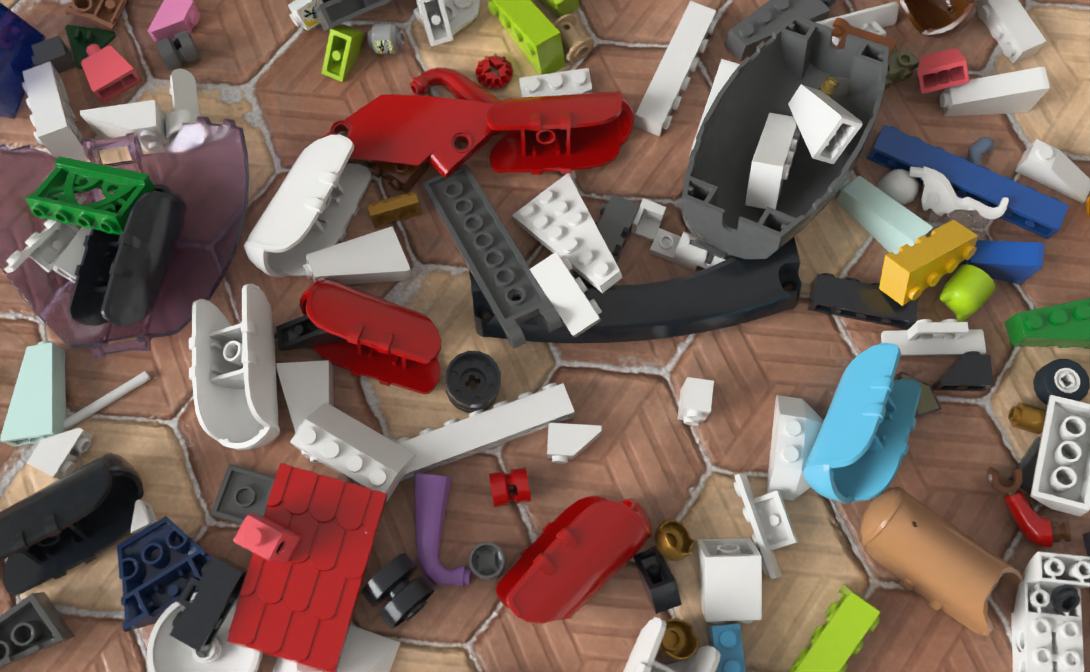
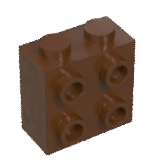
(398, 175)

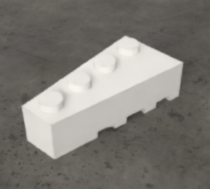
(52, 113)

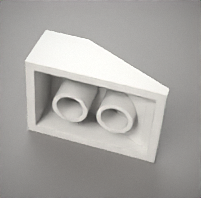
(140, 117)

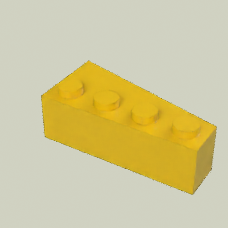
(926, 261)

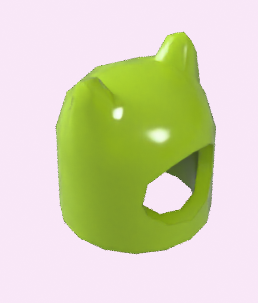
(967, 291)

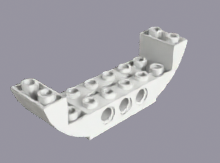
(1042, 635)

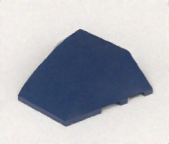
(155, 571)

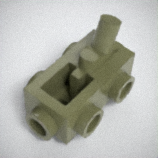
(900, 66)

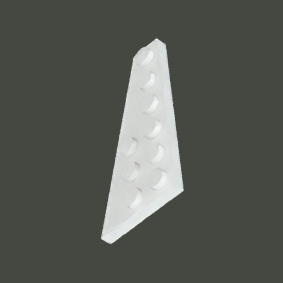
(566, 227)

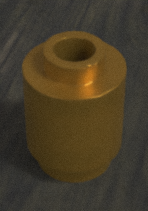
(1027, 417)

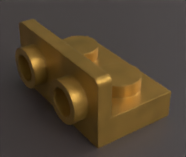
(394, 209)

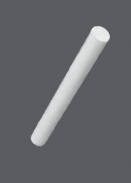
(106, 400)

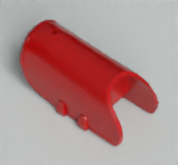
(559, 131)
(380, 336)
(573, 558)

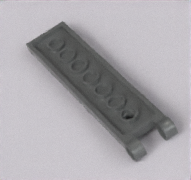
(490, 253)

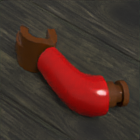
(1033, 527)

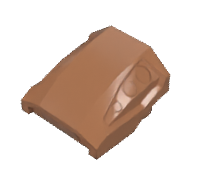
(99, 12)

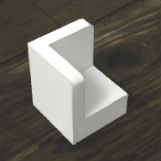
(648, 219)

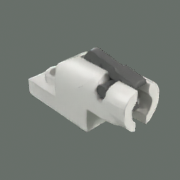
(686, 250)

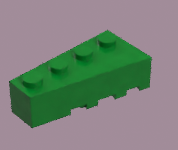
(1055, 325)

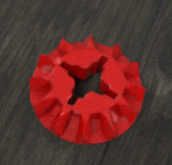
(490, 80)

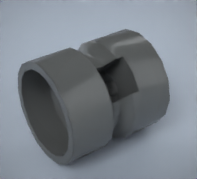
(169, 49)
(487, 561)

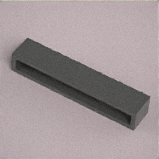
(339, 11)

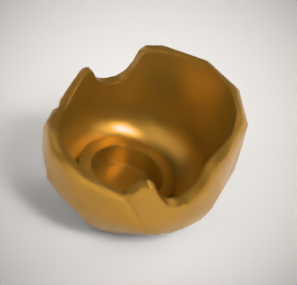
(673, 540)
(678, 641)

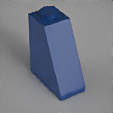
(1008, 259)

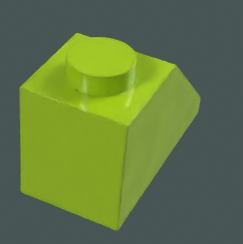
(342, 51)

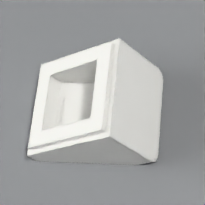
(142, 516)

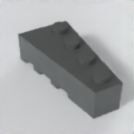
(615, 225)
(30, 628)

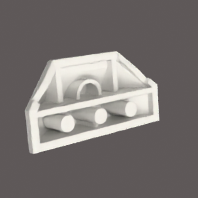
(792, 440)

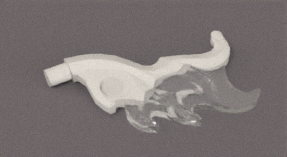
(946, 206)

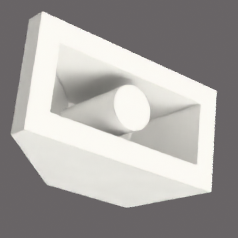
(435, 21)
(569, 440)

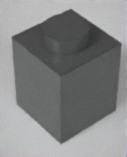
(54, 51)

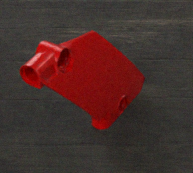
(417, 130)

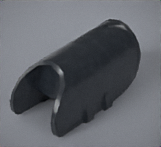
(126, 271)
(68, 522)

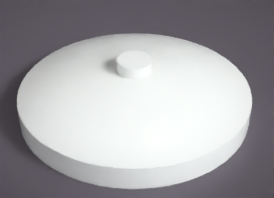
(172, 655)

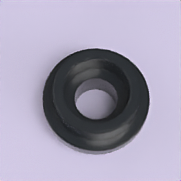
(1065, 598)

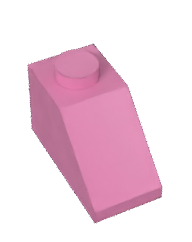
(173, 18)

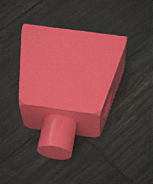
(942, 70)
(108, 72)
(264, 538)

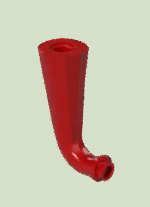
(455, 82)

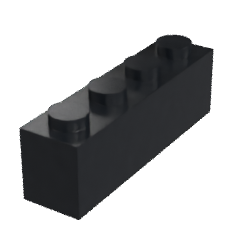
(859, 301)

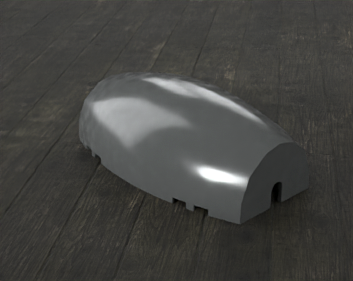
(733, 126)

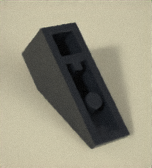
(302, 334)

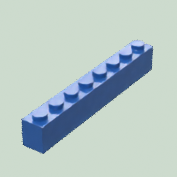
(1025, 206)

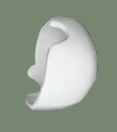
(899, 186)

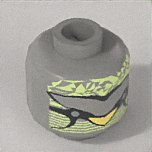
(385, 38)

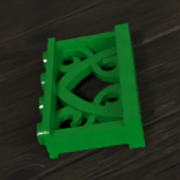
(98, 215)

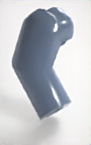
(980, 147)

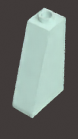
(881, 215)
(38, 397)

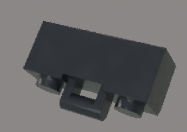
(212, 603)

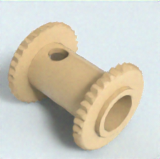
(571, 38)

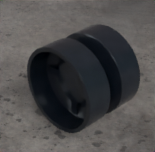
(393, 585)

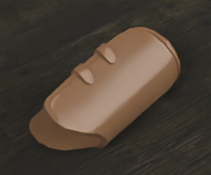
(933, 558)

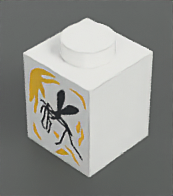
(304, 14)

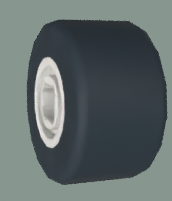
(1061, 379)

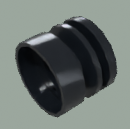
(472, 367)

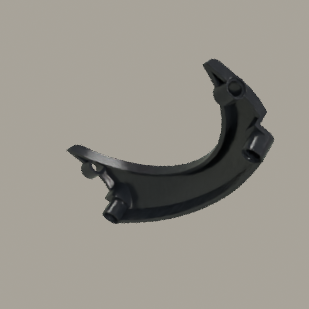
(687, 305)

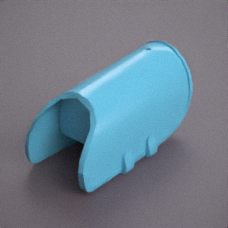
(864, 429)

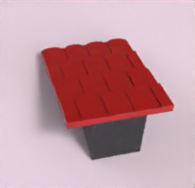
(308, 603)

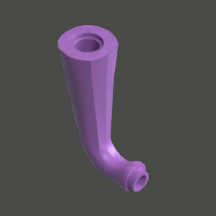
(430, 506)

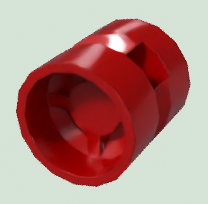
(500, 490)

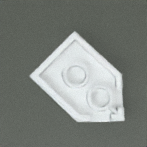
(459, 13)

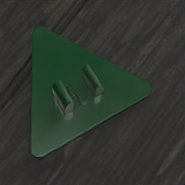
(82, 37)

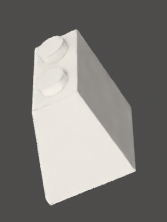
(730, 580)

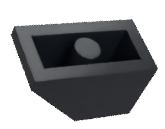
(967, 373)
(657, 580)

